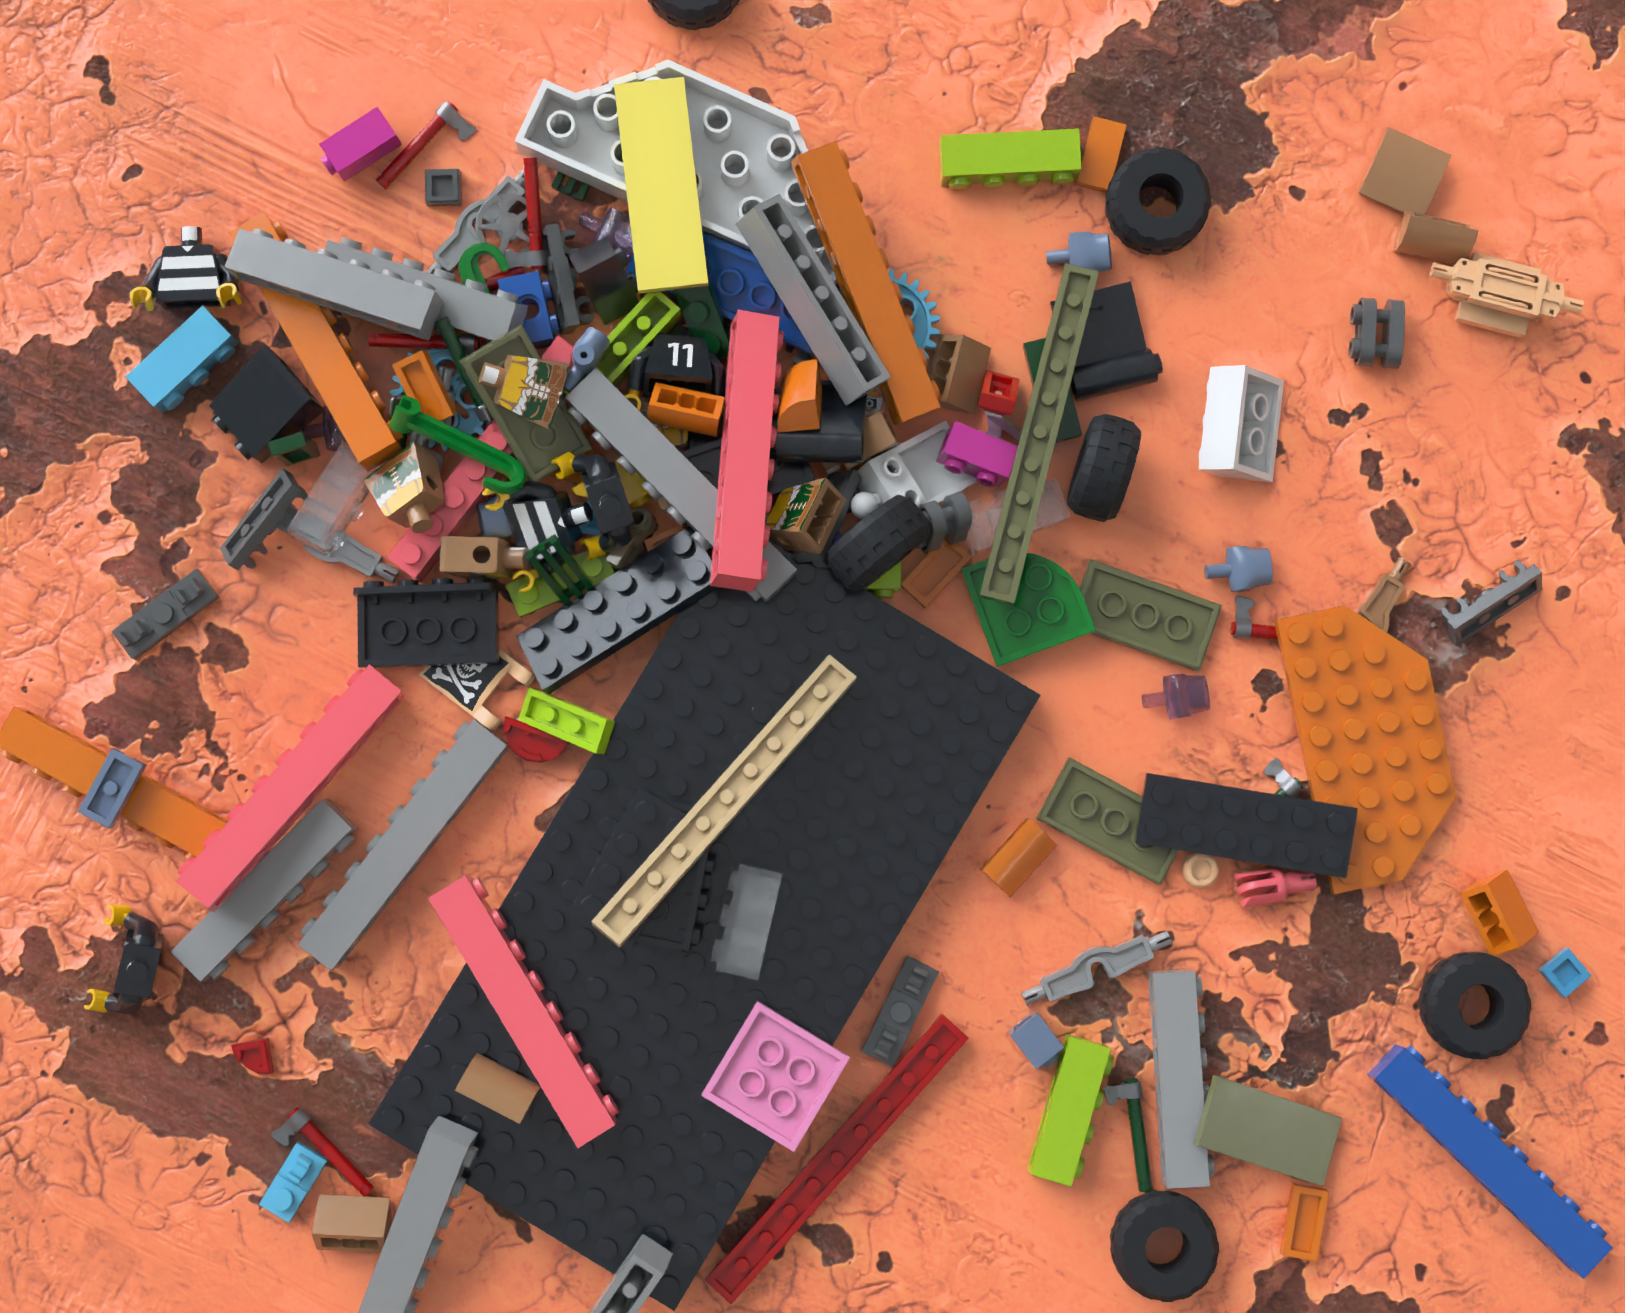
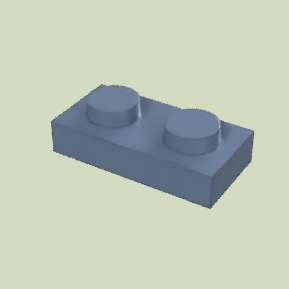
(112, 788)

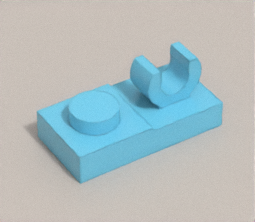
(293, 1182)

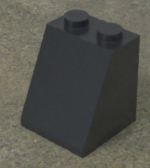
(264, 405)

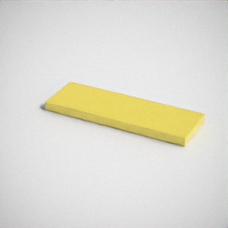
(661, 185)

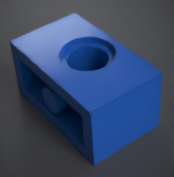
(537, 292)

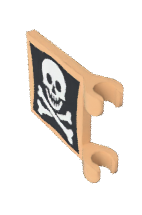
(474, 683)

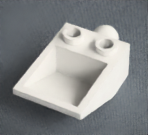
(910, 472)

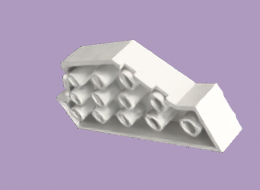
(737, 147)

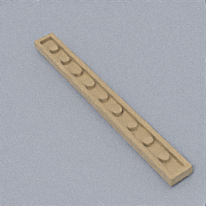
(723, 801)

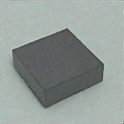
(443, 187)

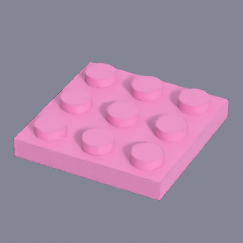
(775, 1076)

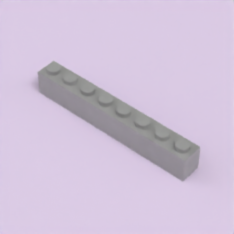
(662, 468)
(403, 845)

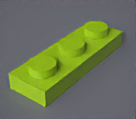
(543, 596)
(566, 721)

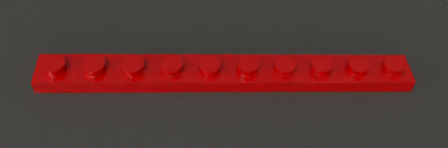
(836, 1159)

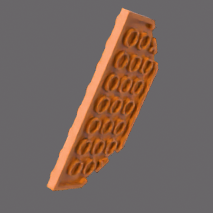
(1368, 737)

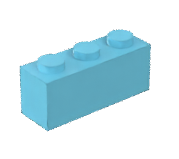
(183, 360)

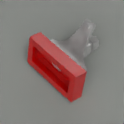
(998, 401)

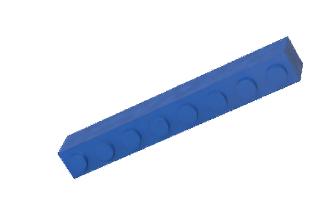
(1490, 1160)

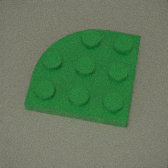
(1044, 614)

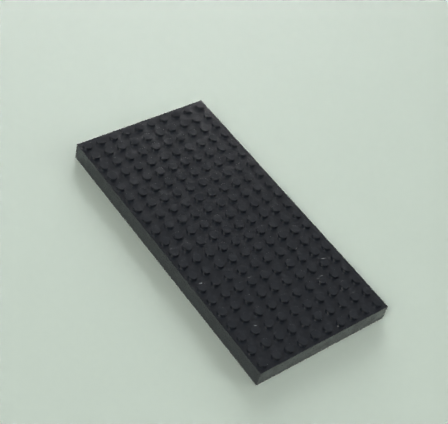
(848, 822)

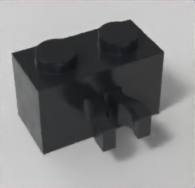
(605, 279)

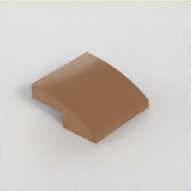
(1404, 172)

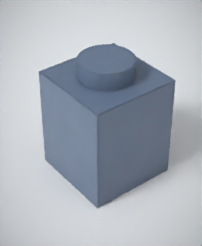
(1036, 1041)

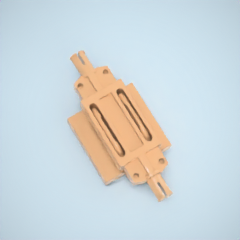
(1502, 294)

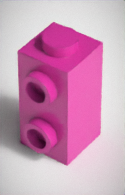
(359, 145)
(977, 455)

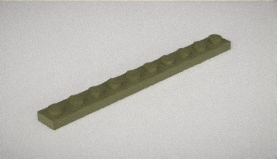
(1039, 435)

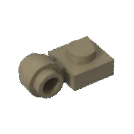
(644, 527)

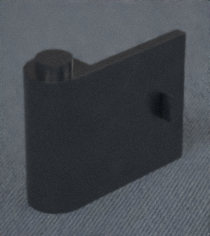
(1113, 347)
(839, 434)

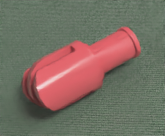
(1272, 884)

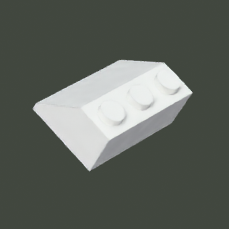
(1241, 423)

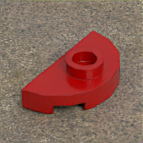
(531, 742)

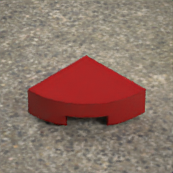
(255, 1055)

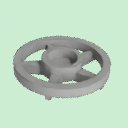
(506, 225)

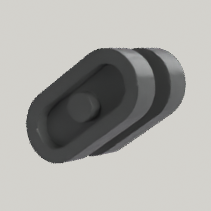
(1364, 346)
(946, 522)

